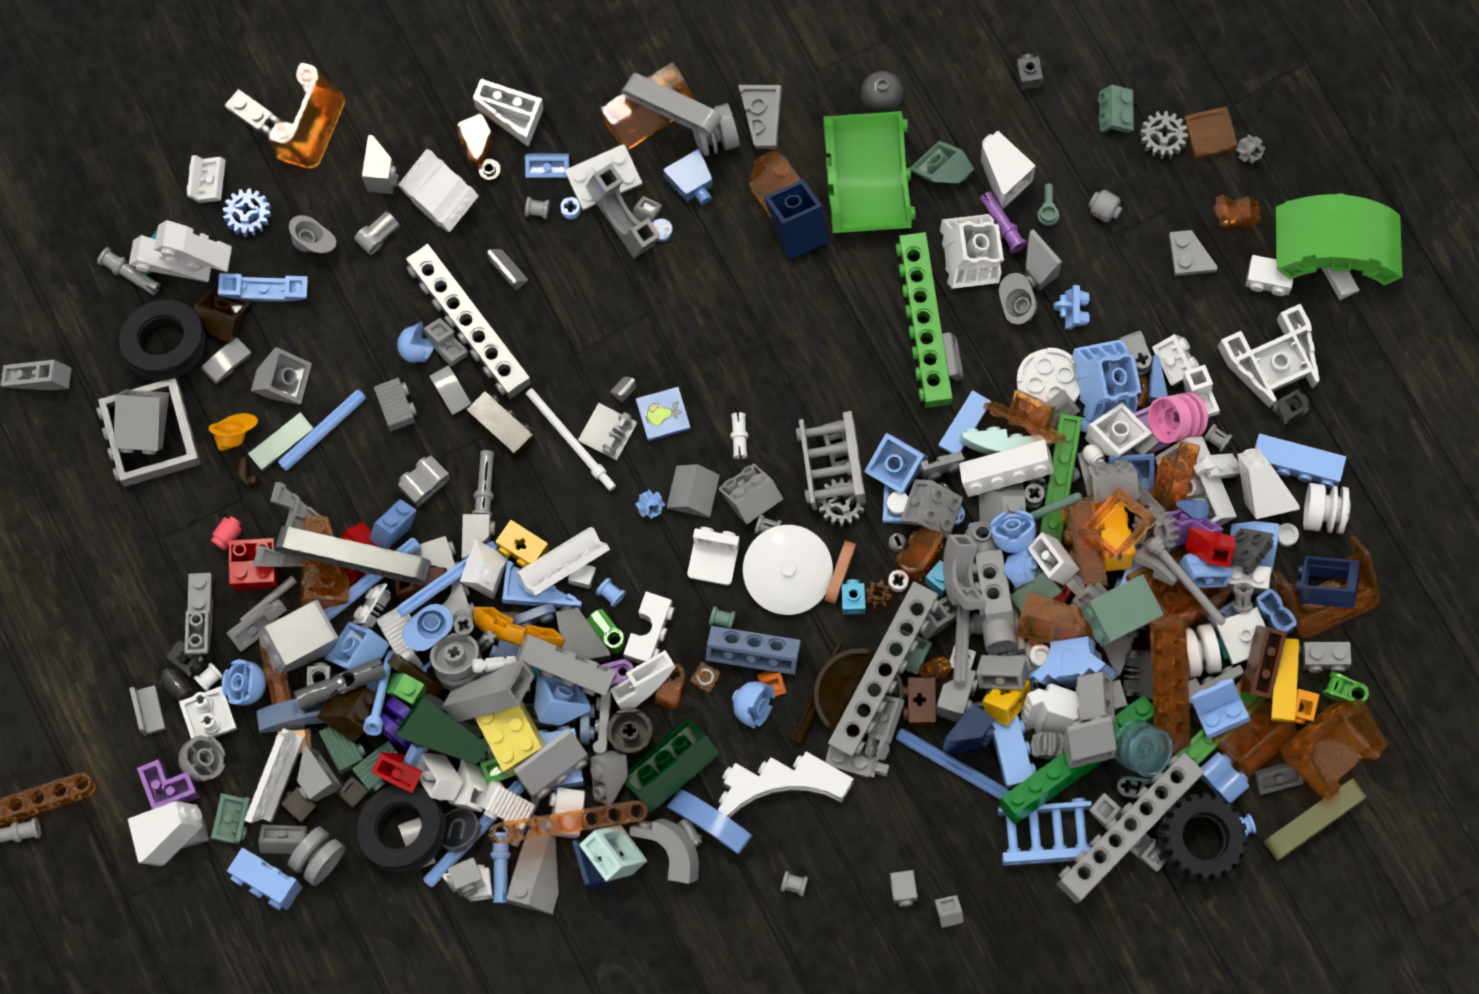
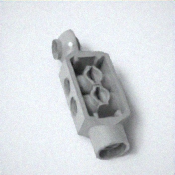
(992, 584)

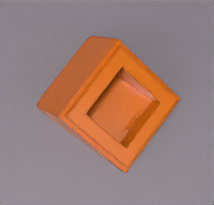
(773, 679)

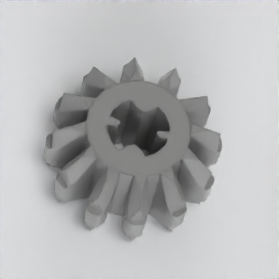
(1047, 745)

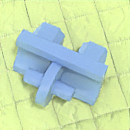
(1070, 307)

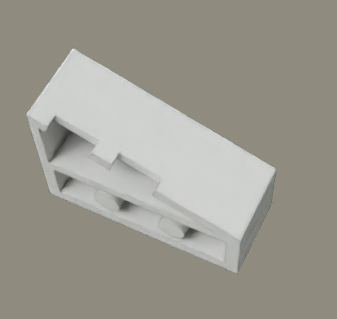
(509, 108)

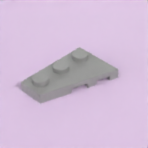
(763, 113)

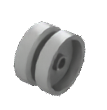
(453, 660)
(316, 856)

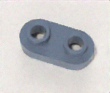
(540, 614)
(586, 731)

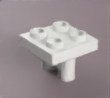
(208, 714)

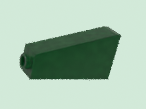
(438, 731)

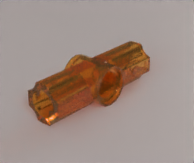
(277, 683)

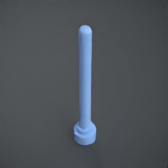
(374, 723)

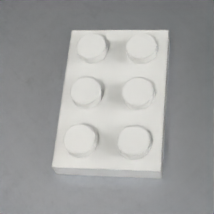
(581, 173)

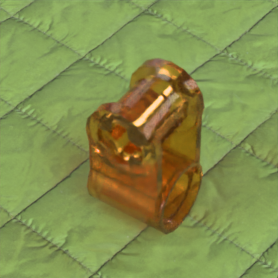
(671, 690)

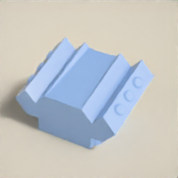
(1106, 378)
(1071, 659)

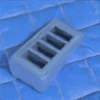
(1156, 381)

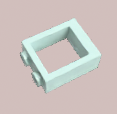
(608, 845)

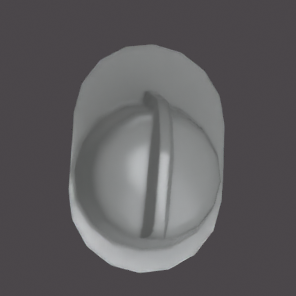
(310, 235)
(1017, 298)

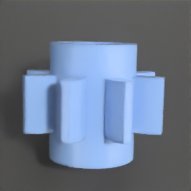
(650, 504)

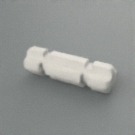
(492, 664)

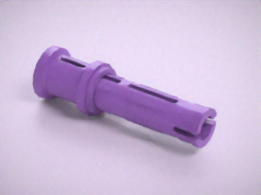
(1007, 229)

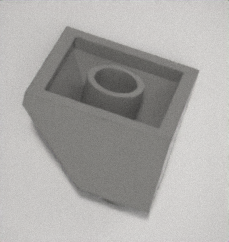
(1041, 262)
(282, 377)
(1000, 501)
(316, 776)

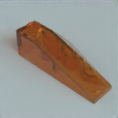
(320, 580)

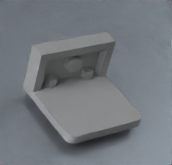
(1109, 477)

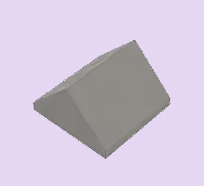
(693, 490)

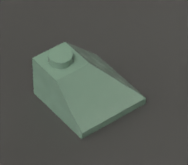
(943, 164)

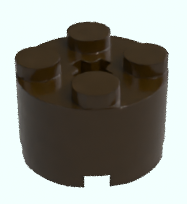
(642, 732)

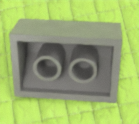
(551, 765)

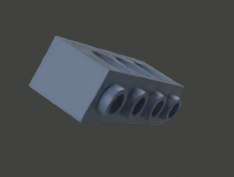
(752, 650)

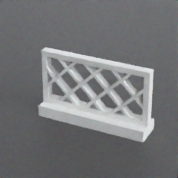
(275, 776)

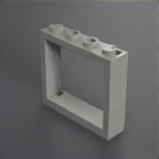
(158, 469)

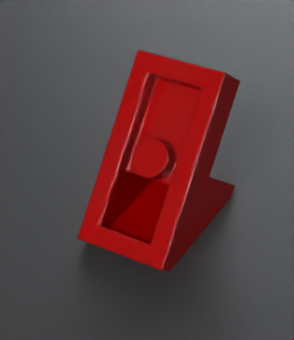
(396, 771)

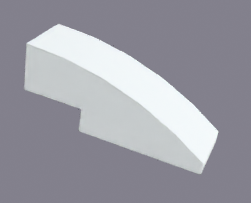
(643, 681)

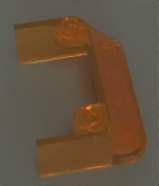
(1318, 618)

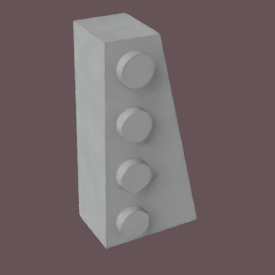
(566, 665)

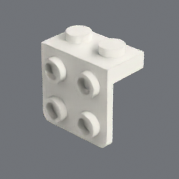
(713, 556)

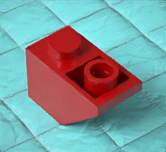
(1211, 546)

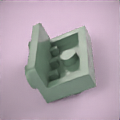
(1116, 109)
(230, 819)

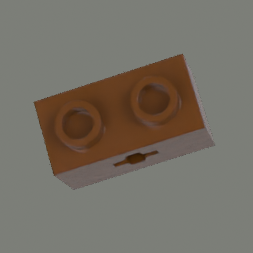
(920, 715)

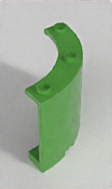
(867, 172)
(1338, 234)

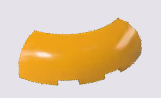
(491, 619)

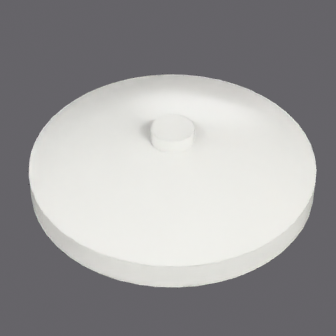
(787, 569)

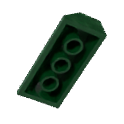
(670, 765)

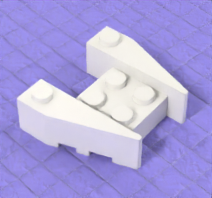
(179, 253)
(1277, 361)

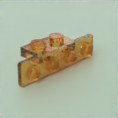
(1029, 413)
(1175, 476)

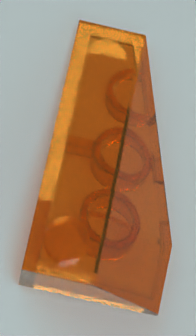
(1051, 620)

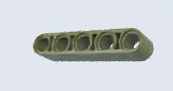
(1314, 820)

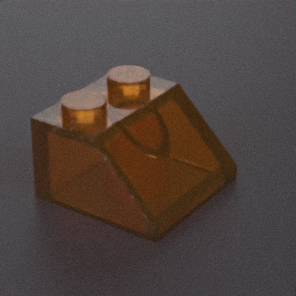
(920, 553)

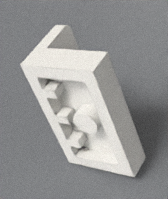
(1175, 358)

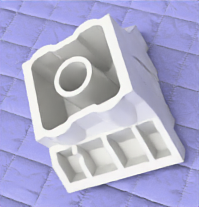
(437, 191)
(972, 250)
(1050, 709)

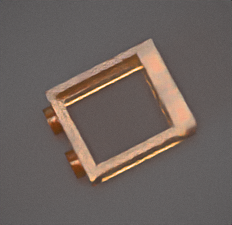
(1104, 511)

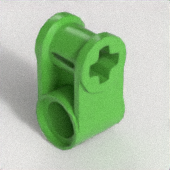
(1344, 688)

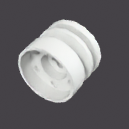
(1326, 508)

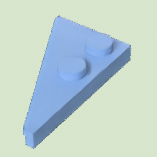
(515, 593)

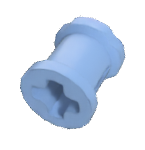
(610, 592)

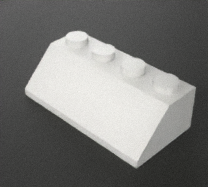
(1201, 488)

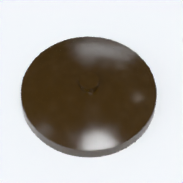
(838, 682)

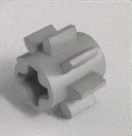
(1250, 149)

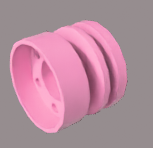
(1177, 417)

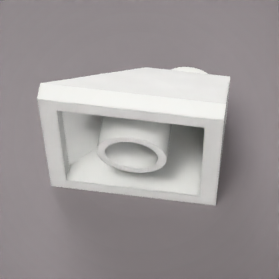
(1117, 431)
(484, 569)

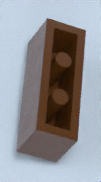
(1263, 661)

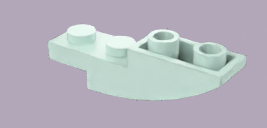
(995, 440)

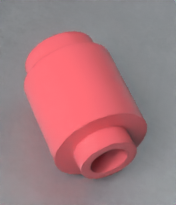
(227, 530)

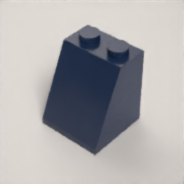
(797, 219)

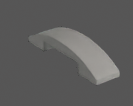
(1105, 810)

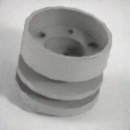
(724, 133)

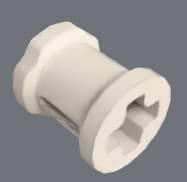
(208, 677)

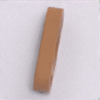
(840, 572)

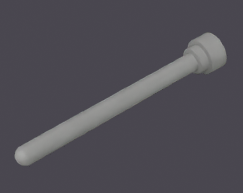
(1157, 547)

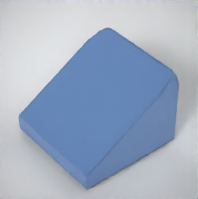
(1195, 508)

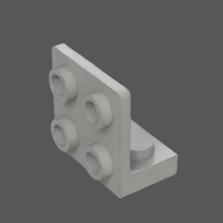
(932, 506)

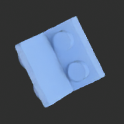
(1220, 708)

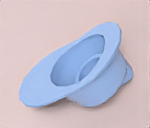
(427, 627)

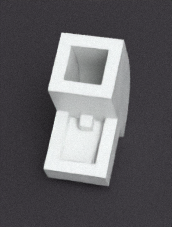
(1199, 382)

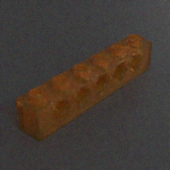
(1170, 678)

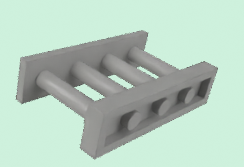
(852, 467)

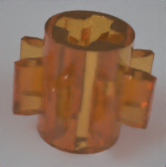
(879, 587)

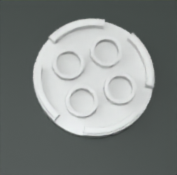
(1048, 373)

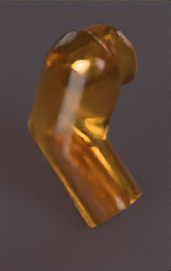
(1142, 397)

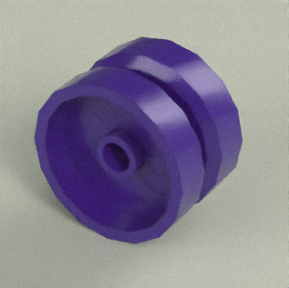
(398, 712)

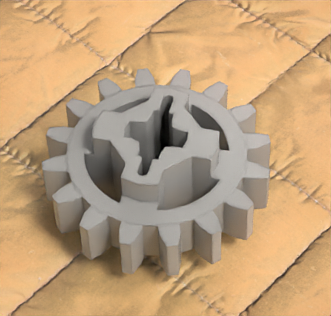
(1155, 134)
(833, 506)
(1162, 526)

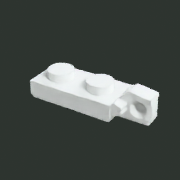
(1218, 466)

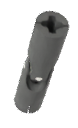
(329, 688)

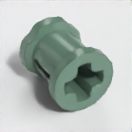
(722, 618)

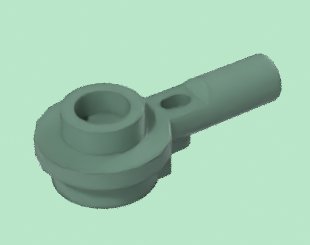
(1048, 213)

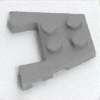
(281, 496)

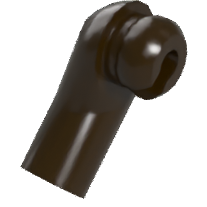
(243, 474)

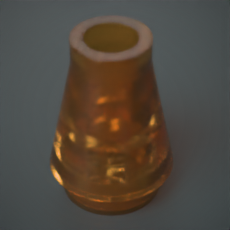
(937, 667)

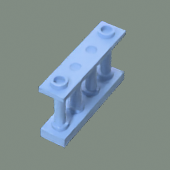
(1059, 853)

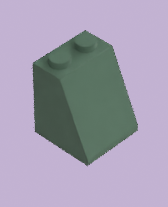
(1121, 610)

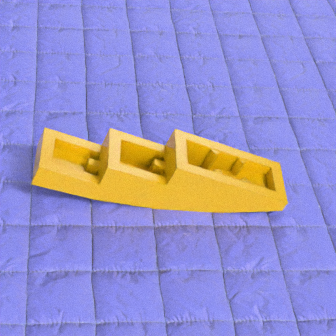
(1286, 683)

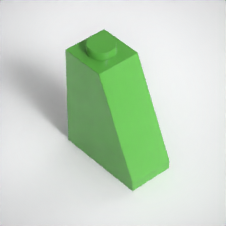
(405, 689)

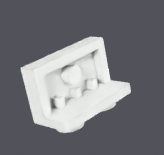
(206, 179)

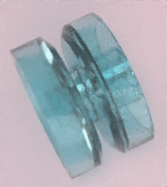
(1143, 748)

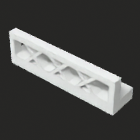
(561, 561)

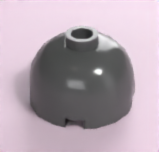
(881, 92)

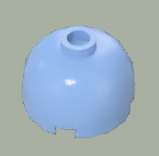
(1013, 531)
(243, 682)
(752, 703)

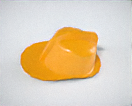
(232, 430)

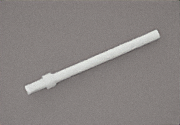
(598, 471)

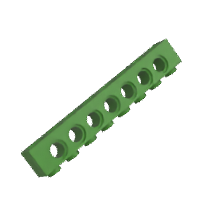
(917, 245)

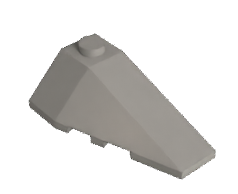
(536, 875)

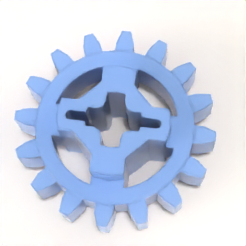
(254, 217)

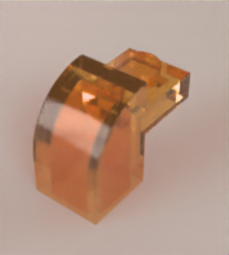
(1237, 212)

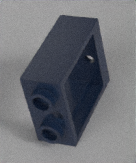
(1328, 568)

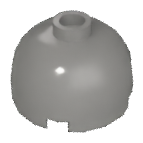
(201, 758)

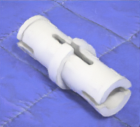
(739, 435)

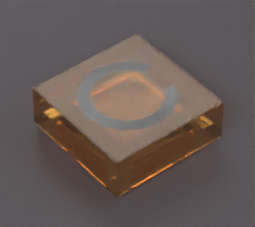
(705, 677)

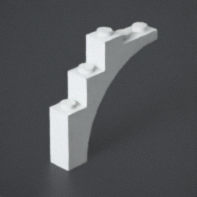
(810, 775)

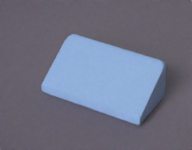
(546, 165)

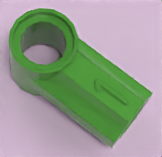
(606, 630)

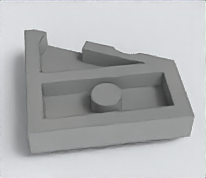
(1189, 254)

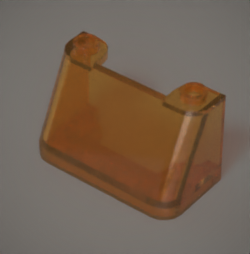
(314, 124)
(1334, 745)

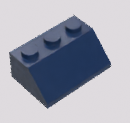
(971, 732)

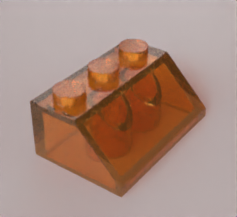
(1257, 740)

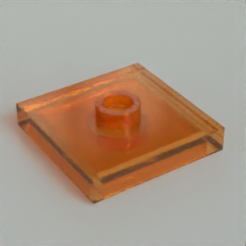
(1210, 132)

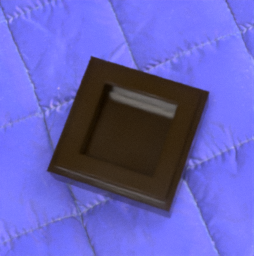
(353, 792)

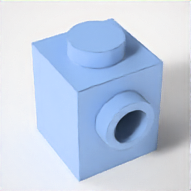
(1020, 568)

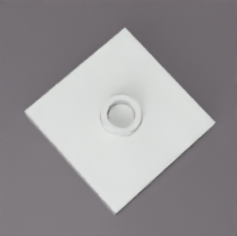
(1238, 634)

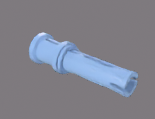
(500, 855)

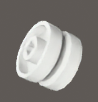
(1202, 651)

